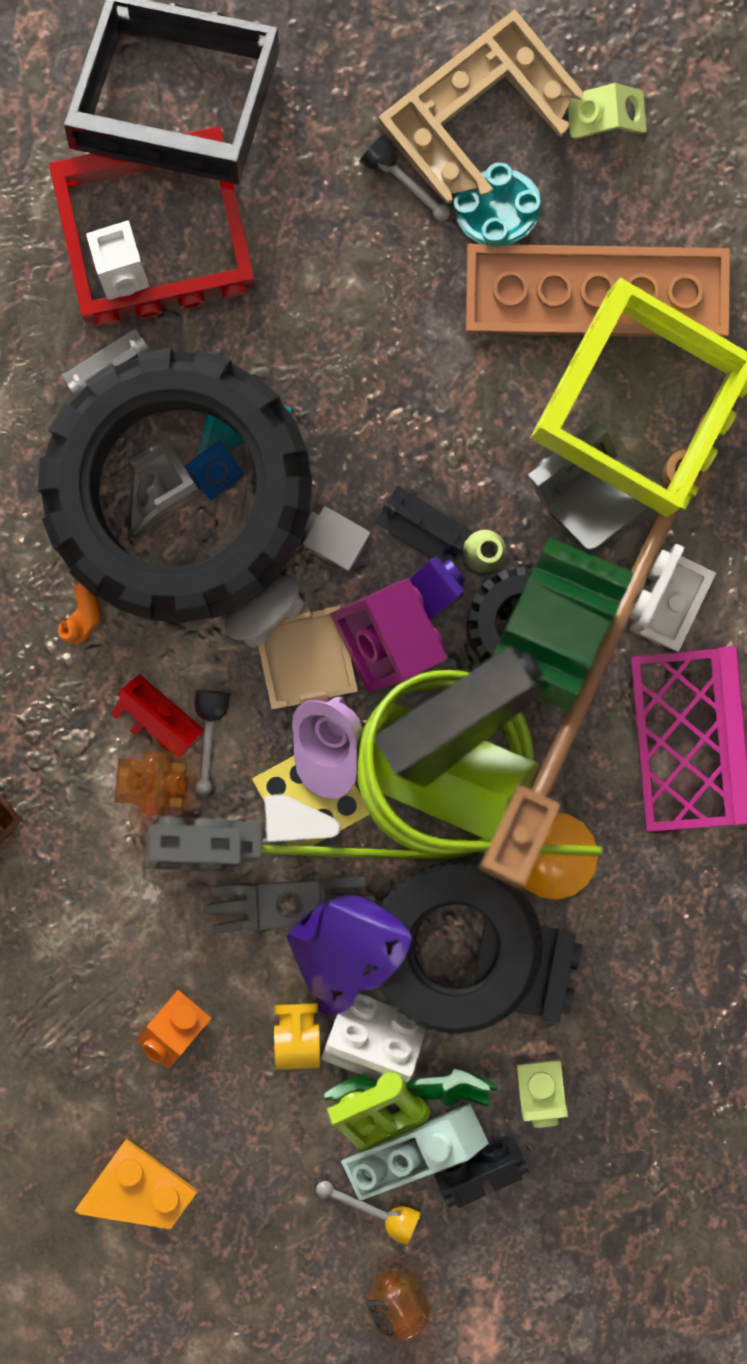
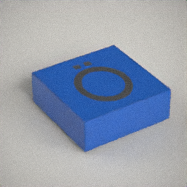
(214, 470)

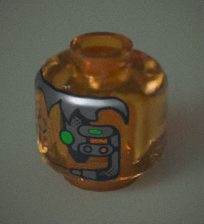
(397, 1304)

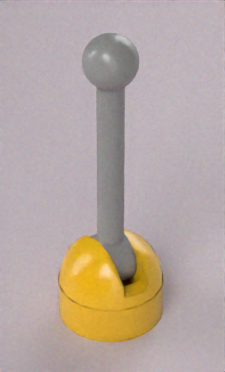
(398, 1222)

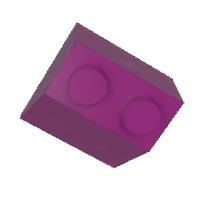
(389, 635)

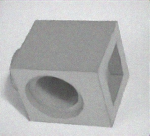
(335, 539)

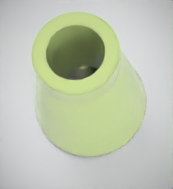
(473, 556)

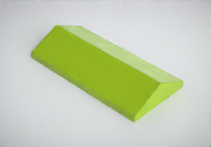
(469, 793)

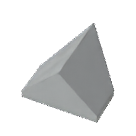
(158, 487)

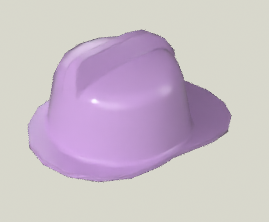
(326, 746)

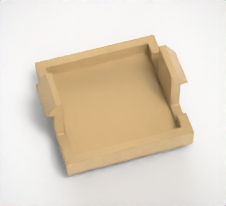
(306, 660)

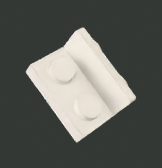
(374, 1040)

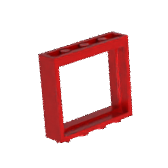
(149, 301)

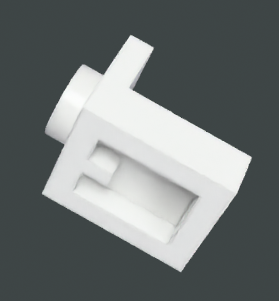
(117, 260)

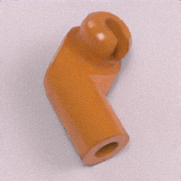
(84, 618)

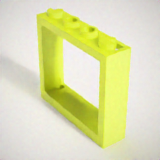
(681, 331)

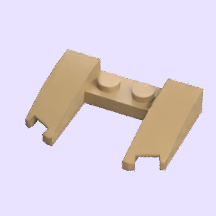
(503, 51)

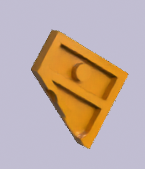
(137, 1191)

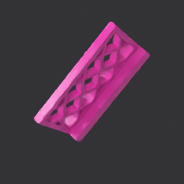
(730, 736)

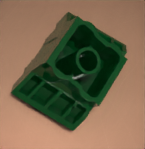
(565, 617)

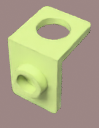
(605, 110)

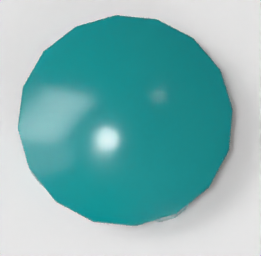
(504, 213)

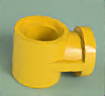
(297, 1037)

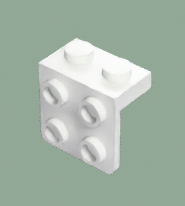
(672, 600)

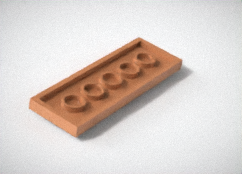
(564, 285)

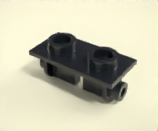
(422, 526)
(497, 1161)

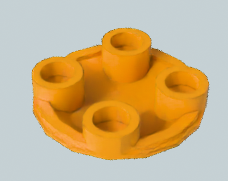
(563, 875)

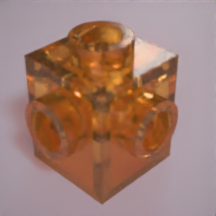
(151, 782)

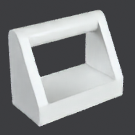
(295, 820)

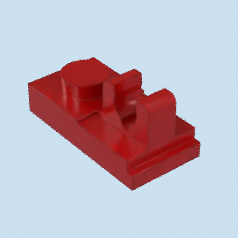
(159, 715)

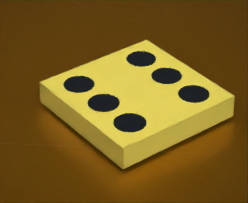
(285, 781)

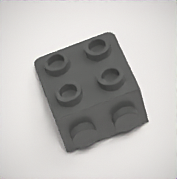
(582, 502)

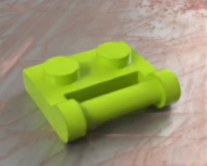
(367, 1121)

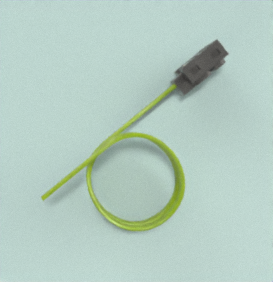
(225, 843)

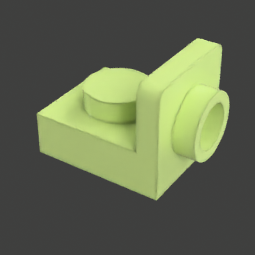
(541, 1092)

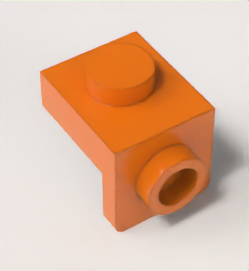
(172, 1030)

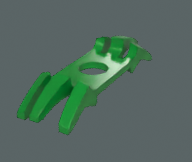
(450, 1088)

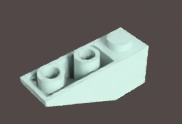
(416, 1153)

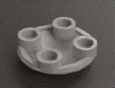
(265, 611)

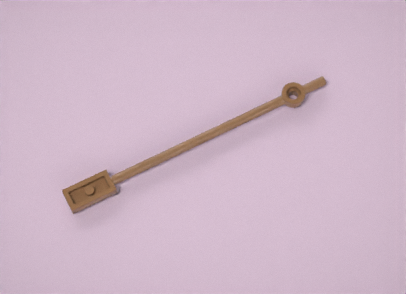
(530, 811)

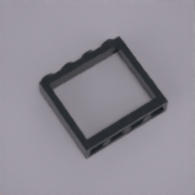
(158, 146)

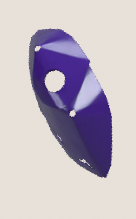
(337, 943)

